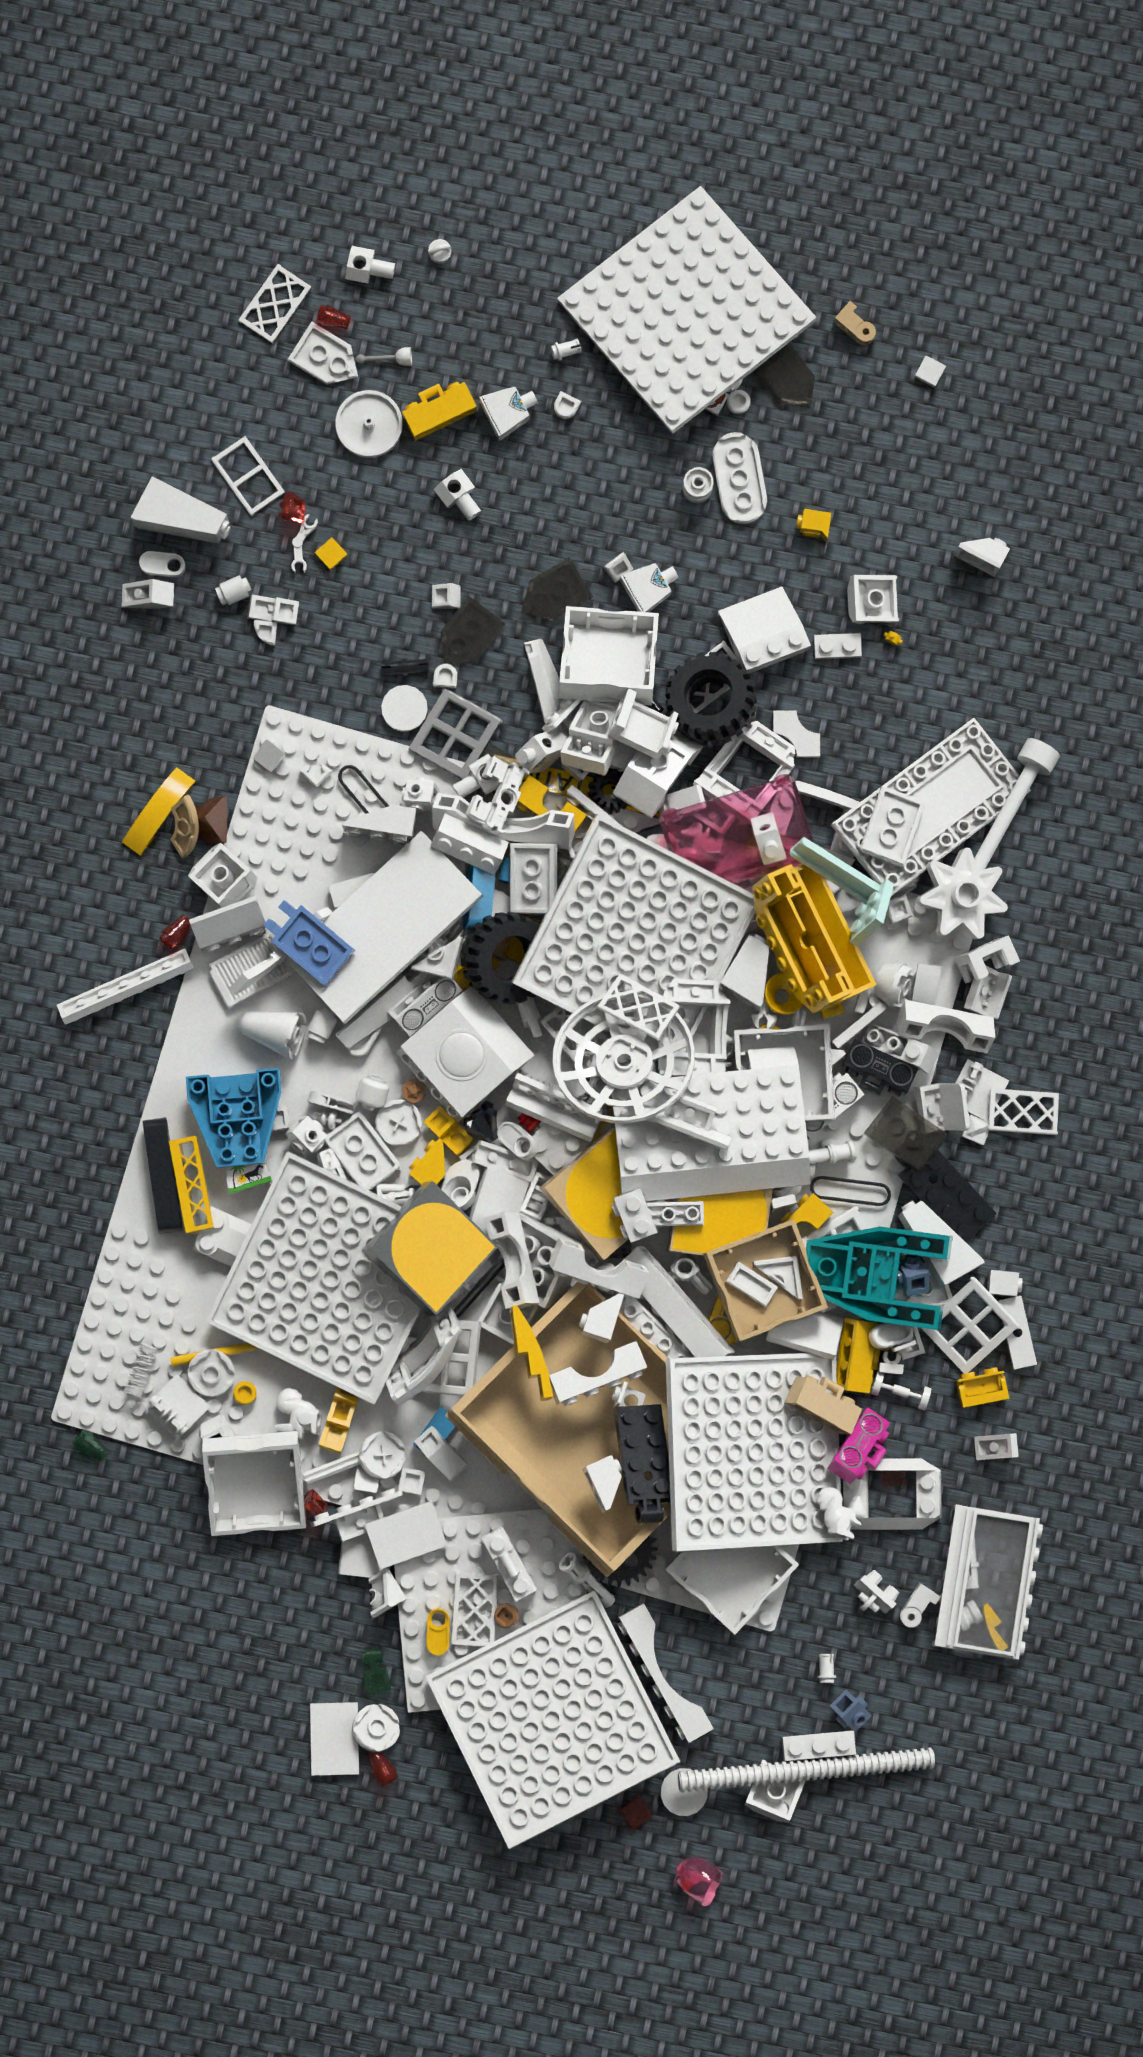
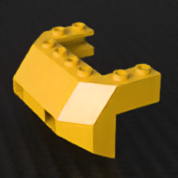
(810, 937)

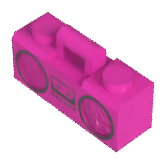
(853, 1452)

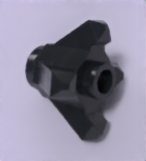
(483, 1122)

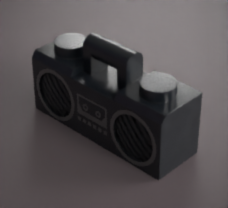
(872, 1062)

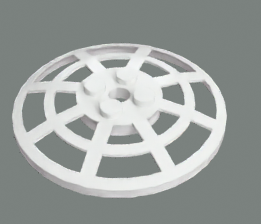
(621, 1047)

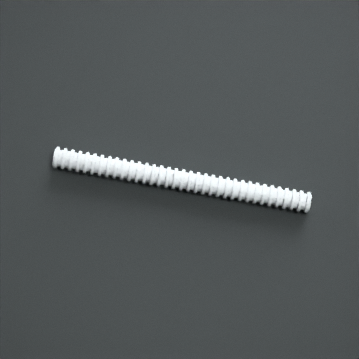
(806, 1770)

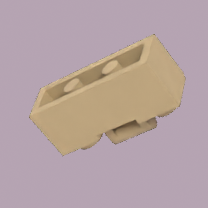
(828, 1409)

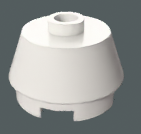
(894, 983)

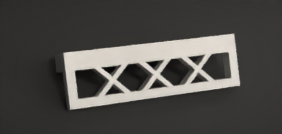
(551, 1110)

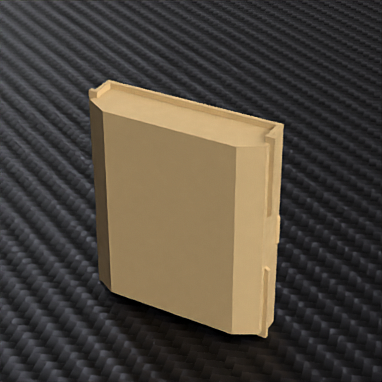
(550, 1443)

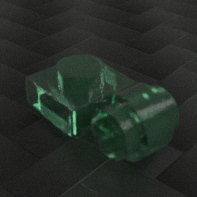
(377, 1678)

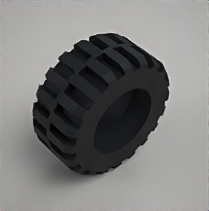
(703, 671)
(480, 951)

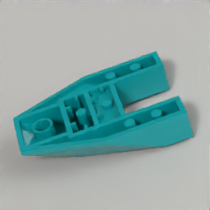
(862, 1271)

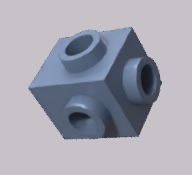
(914, 1275)
(850, 1710)

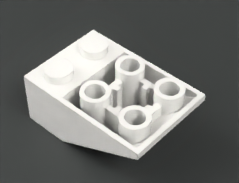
(389, 822)

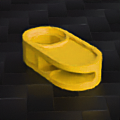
(438, 1636)

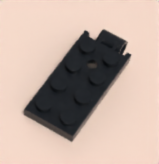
(949, 1196)
(643, 1450)

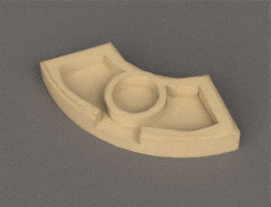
(186, 826)

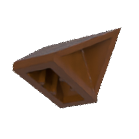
(213, 820)

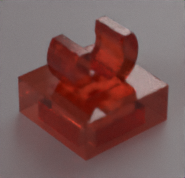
(293, 508)

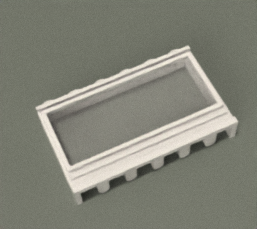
(987, 1582)

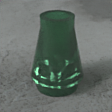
(90, 1445)

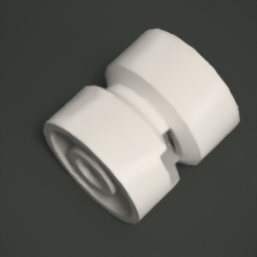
(697, 485)

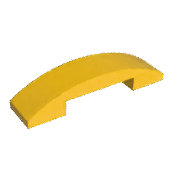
(157, 811)

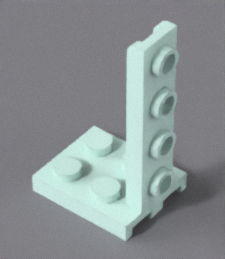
(874, 897)

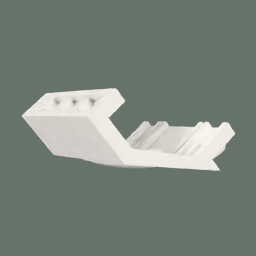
(464, 1053)

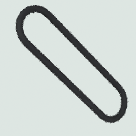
(365, 780)
(851, 1181)
(477, 1285)

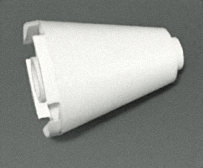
(275, 1030)

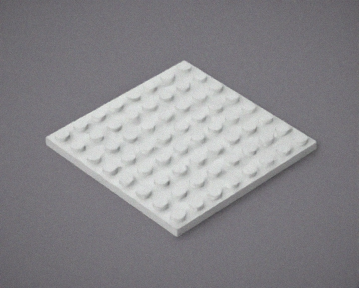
(686, 309)
(633, 915)
(310, 1288)
(742, 1457)
(430, 1584)
(552, 1719)

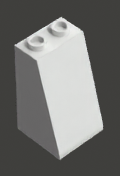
(178, 514)

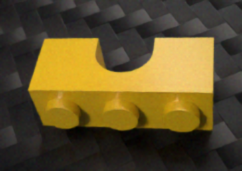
(532, 800)
(810, 1211)

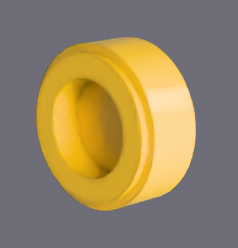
(245, 1392)

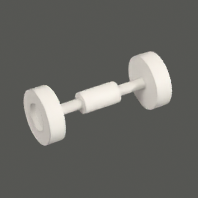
(901, 1391)

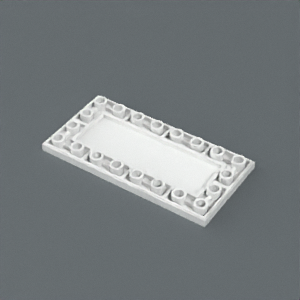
(963, 789)
(392, 923)

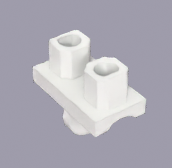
(873, 1596)

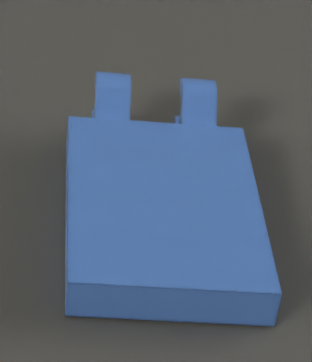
(310, 943)

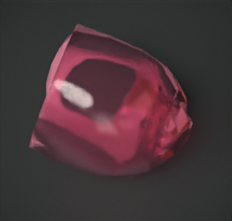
(699, 1878)

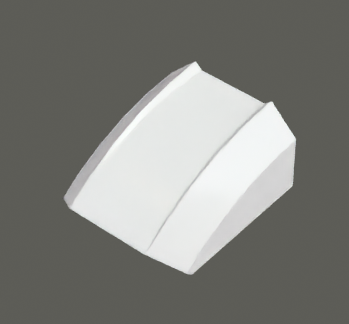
(222, 876)

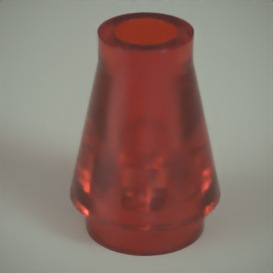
(331, 317)
(175, 932)
(382, 1768)

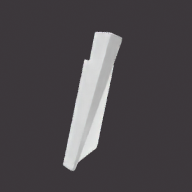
(545, 680)
(375, 1012)

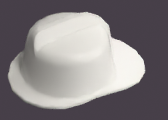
(461, 1183)

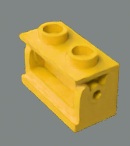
(982, 1388)

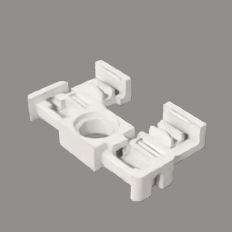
(496, 811)

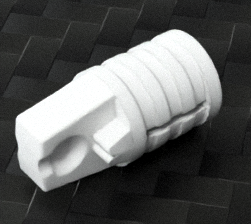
(531, 1016)
(328, 1161)

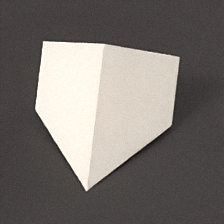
(384, 1592)

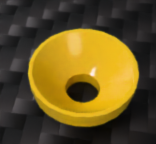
(776, 983)

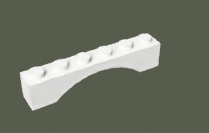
(548, 828)
(641, 1630)

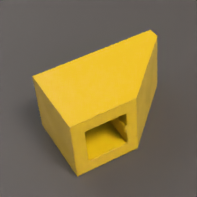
(431, 1166)

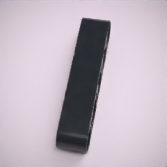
(162, 1175)

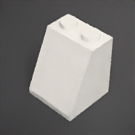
(748, 972)

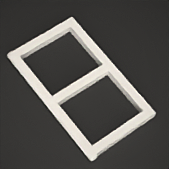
(244, 440)

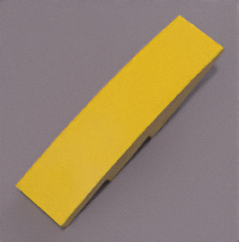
(527, 1345)
(338, 1421)

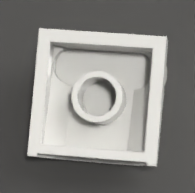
(872, 598)
(224, 1239)
(497, 1318)
(775, 1799)

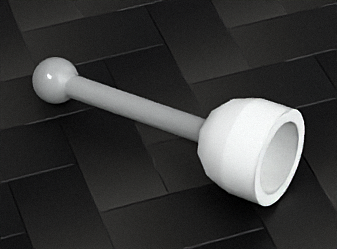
(402, 356)

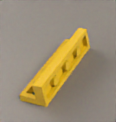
(184, 1187)

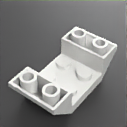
(649, 779)

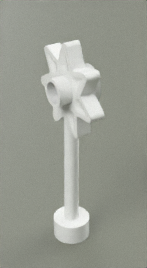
(964, 890)

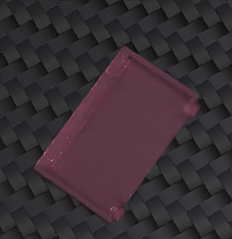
(721, 834)

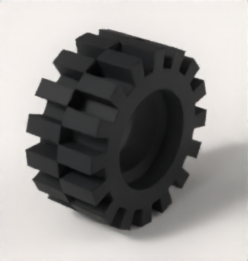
(599, 798)

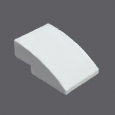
(588, 738)

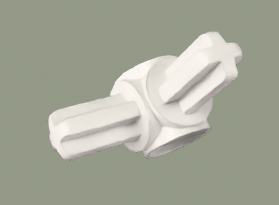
(693, 1274)

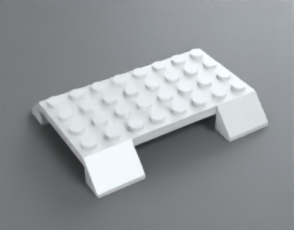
(754, 1107)

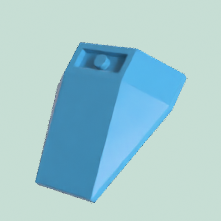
(236, 1114)

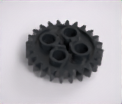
(643, 1553)

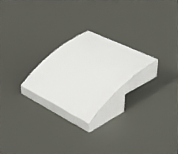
(358, 1557)

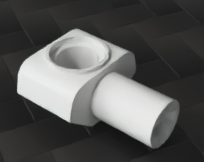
(372, 266)
(461, 498)
(474, 781)

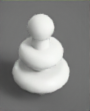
(325, 1119)

